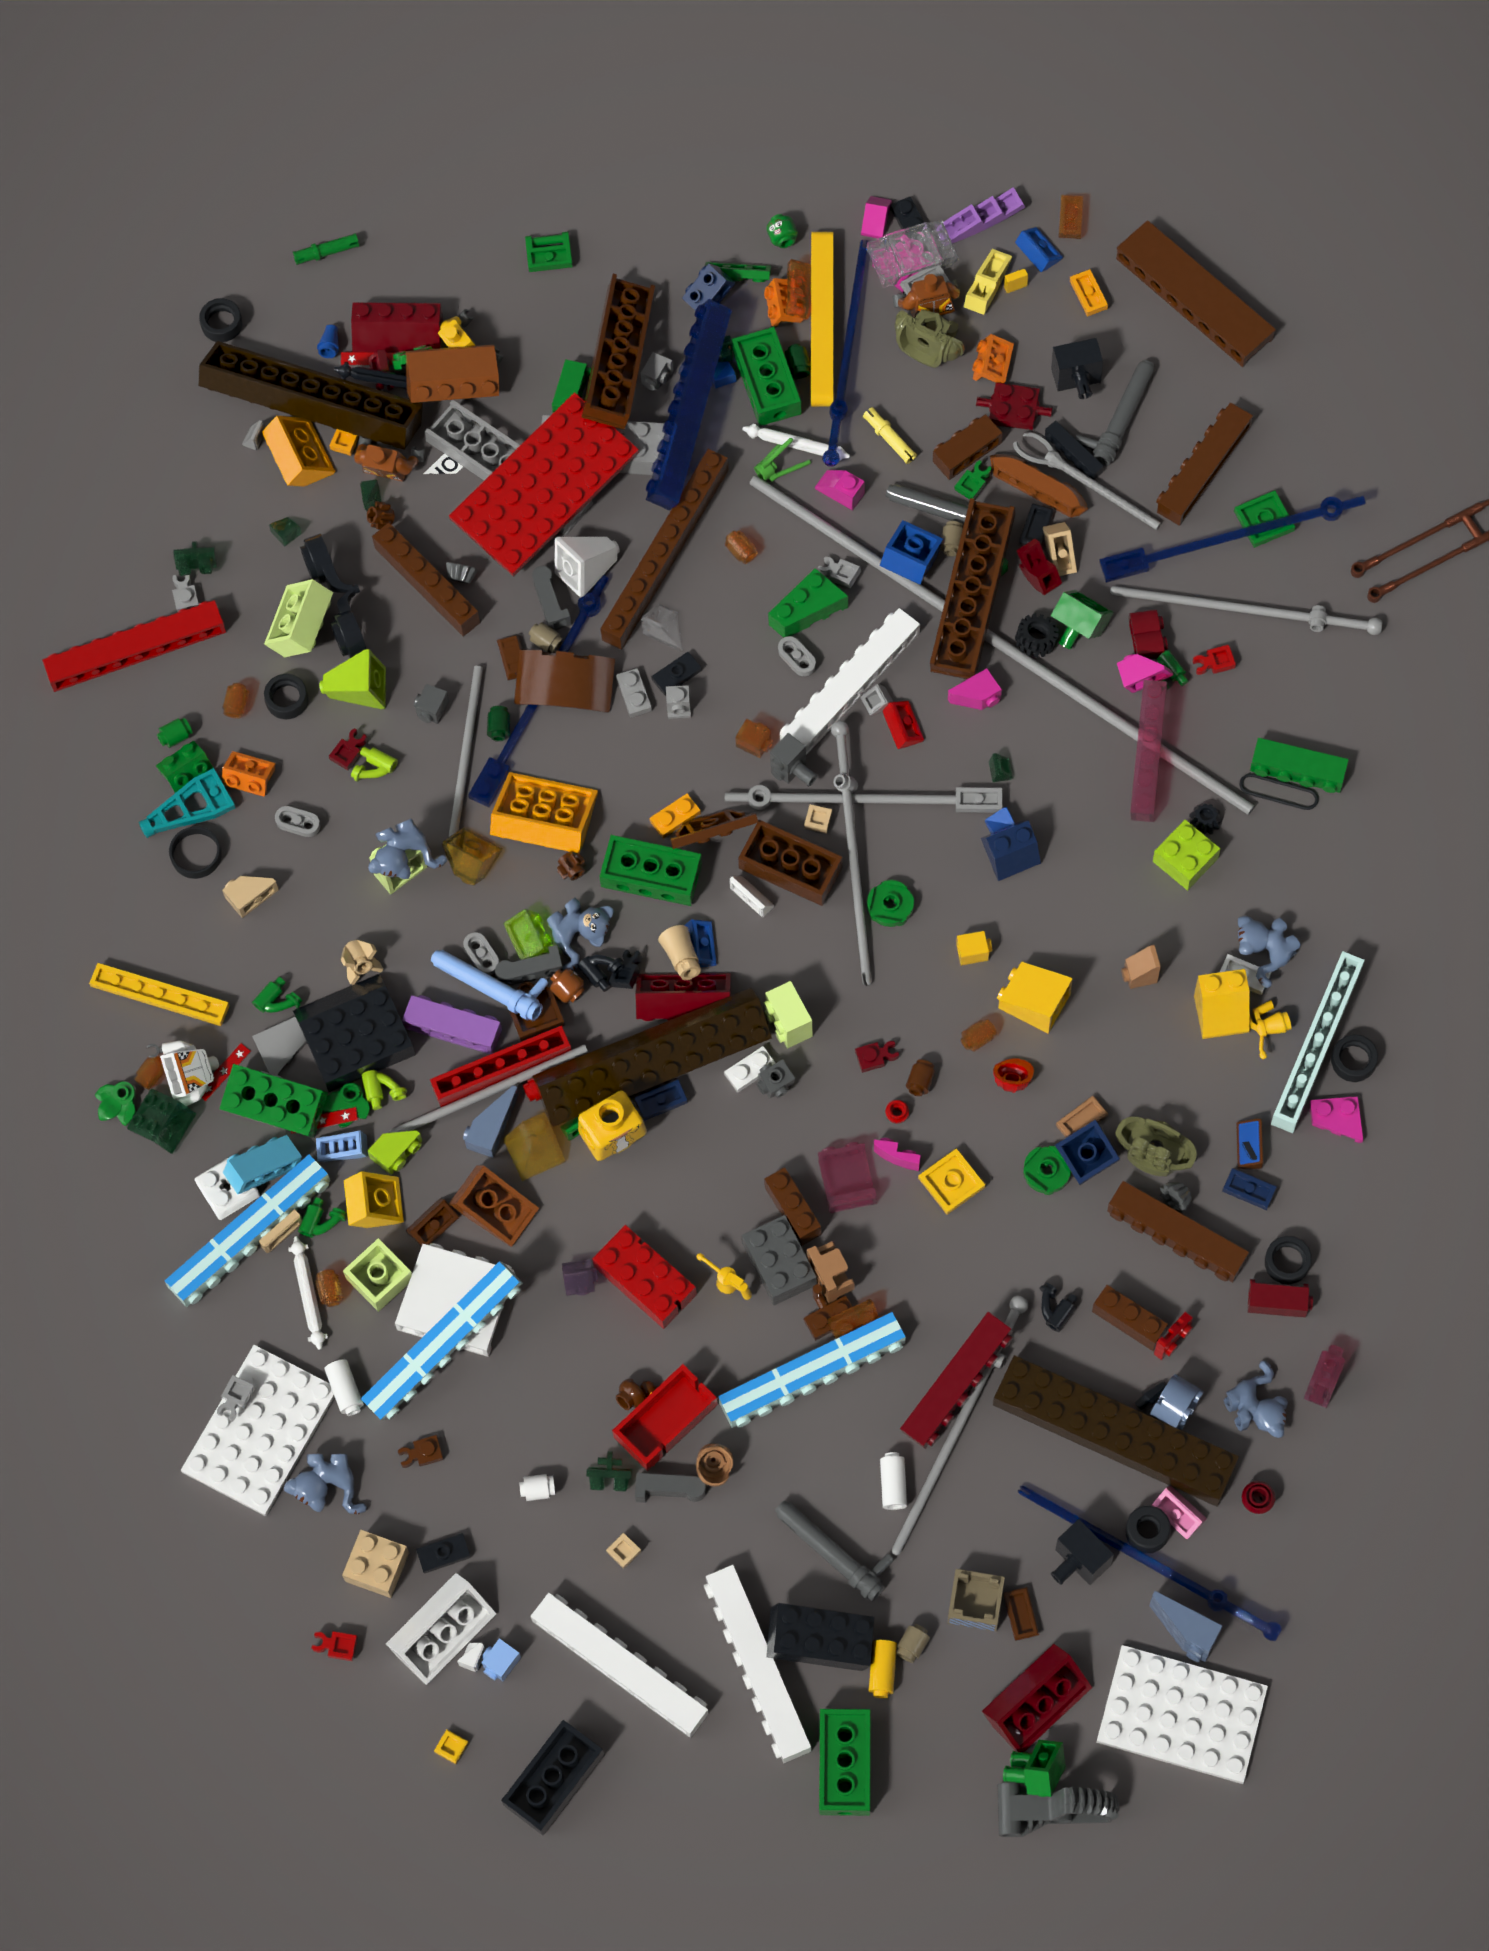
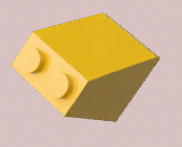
(1035, 995)
(1222, 1003)

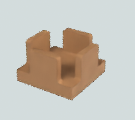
(830, 1271)

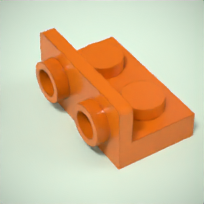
(776, 299)
(992, 359)
(247, 773)

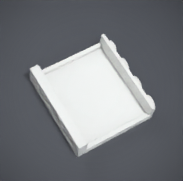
(437, 1286)

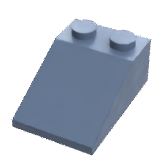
(1189, 1629)

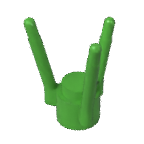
(766, 468)

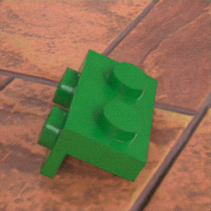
(184, 765)

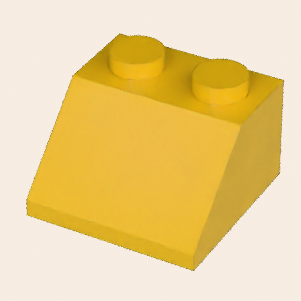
(373, 1200)

